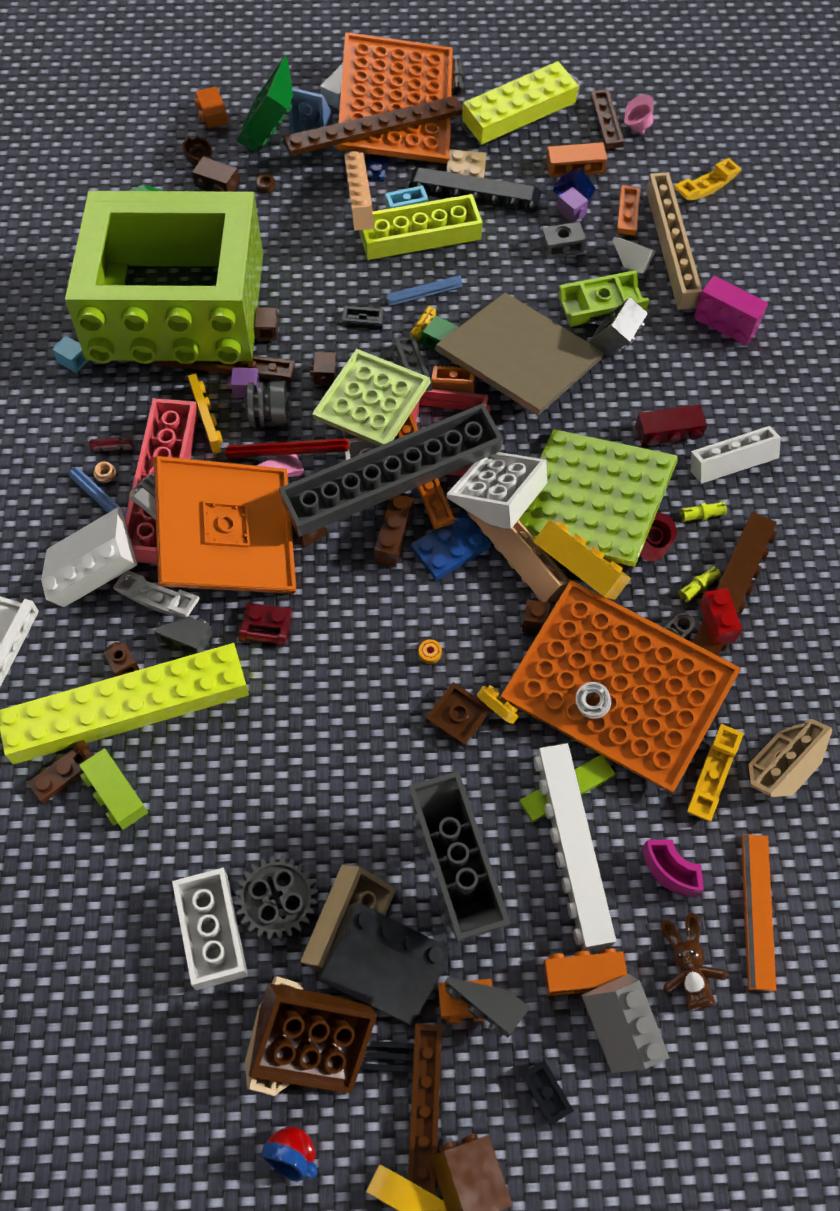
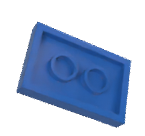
(450, 546)

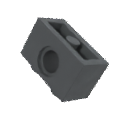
(563, 240)

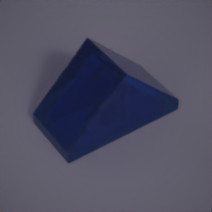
(577, 180)

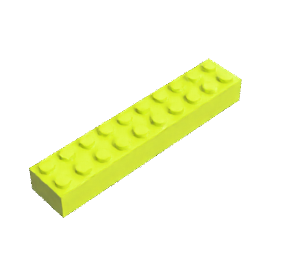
(121, 703)

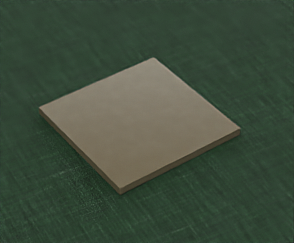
(520, 352)

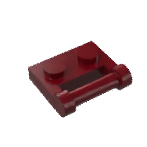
(266, 618)

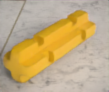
(422, 323)

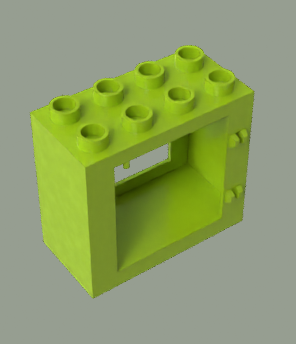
(166, 321)

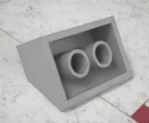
(625, 1025)

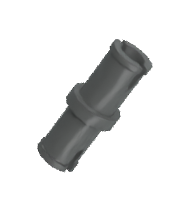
(457, 77)

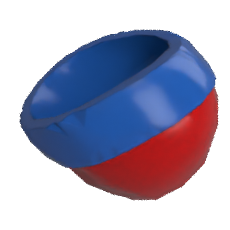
(291, 1154)

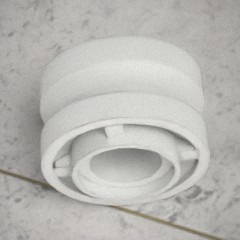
(588, 690)

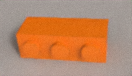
(567, 158)
(582, 971)

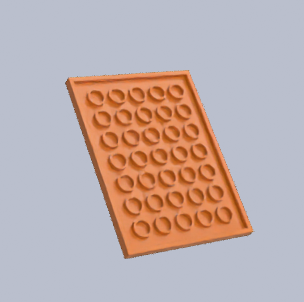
(393, 75)
(657, 683)

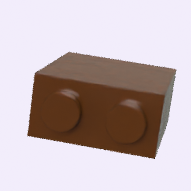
(470, 1176)

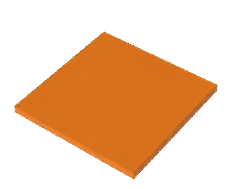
(222, 526)

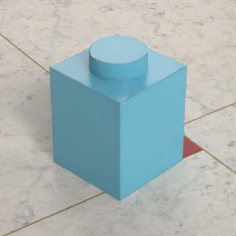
(69, 354)

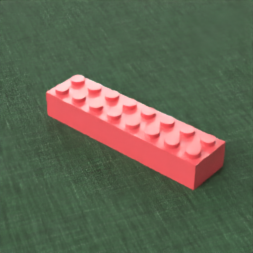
(168, 434)

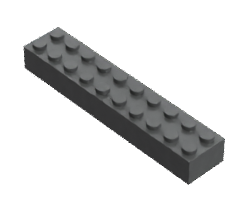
(390, 469)

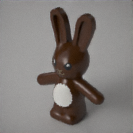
(690, 959)

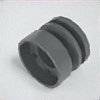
(267, 404)

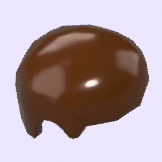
(195, 149)

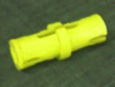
(703, 511)
(700, 584)

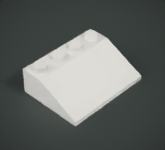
(500, 488)
(87, 559)

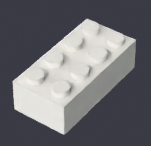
(209, 929)

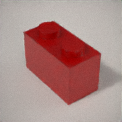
(720, 616)

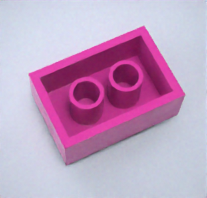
(730, 310)

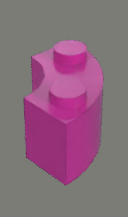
(671, 869)

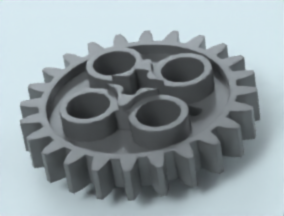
(254, 907)

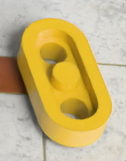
(492, 699)

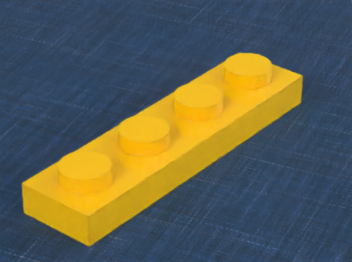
(208, 420)

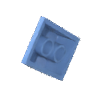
(308, 111)

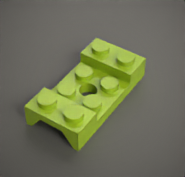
(582, 298)

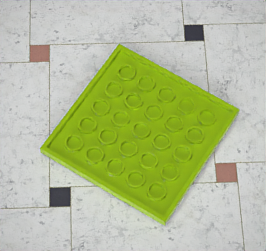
(601, 492)

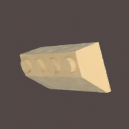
(350, 887)

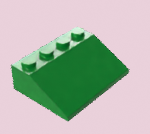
(268, 108)

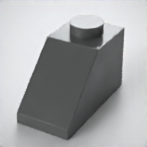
(185, 634)

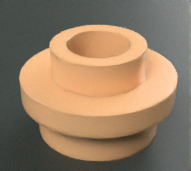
(102, 468)

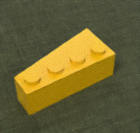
(582, 560)

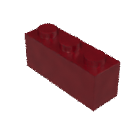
(670, 425)

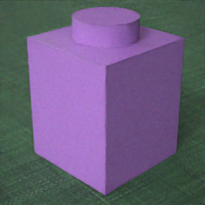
(572, 205)
(240, 379)

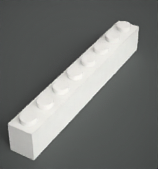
(575, 848)

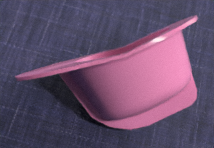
(639, 113)

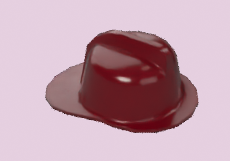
(659, 538)

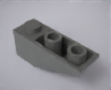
(494, 1004)

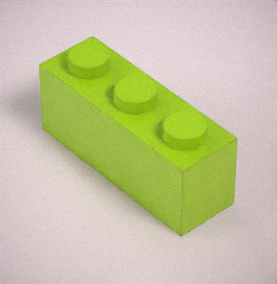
(112, 789)

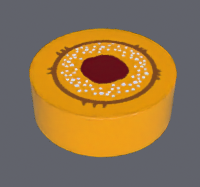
(430, 651)

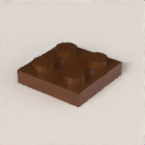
(458, 714)

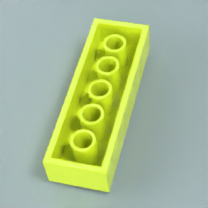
(519, 102)
(422, 227)

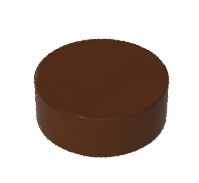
(265, 183)

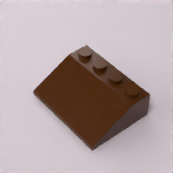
(310, 1038)

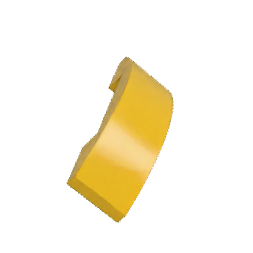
(710, 182)
(714, 772)
(402, 1193)

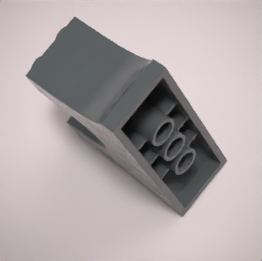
(457, 858)

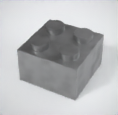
(619, 327)

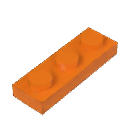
(628, 210)

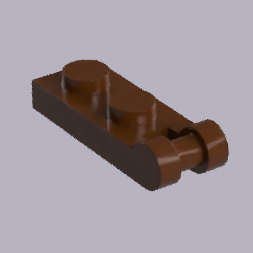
(60, 773)

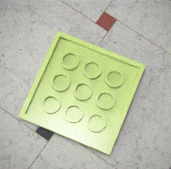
(371, 398)

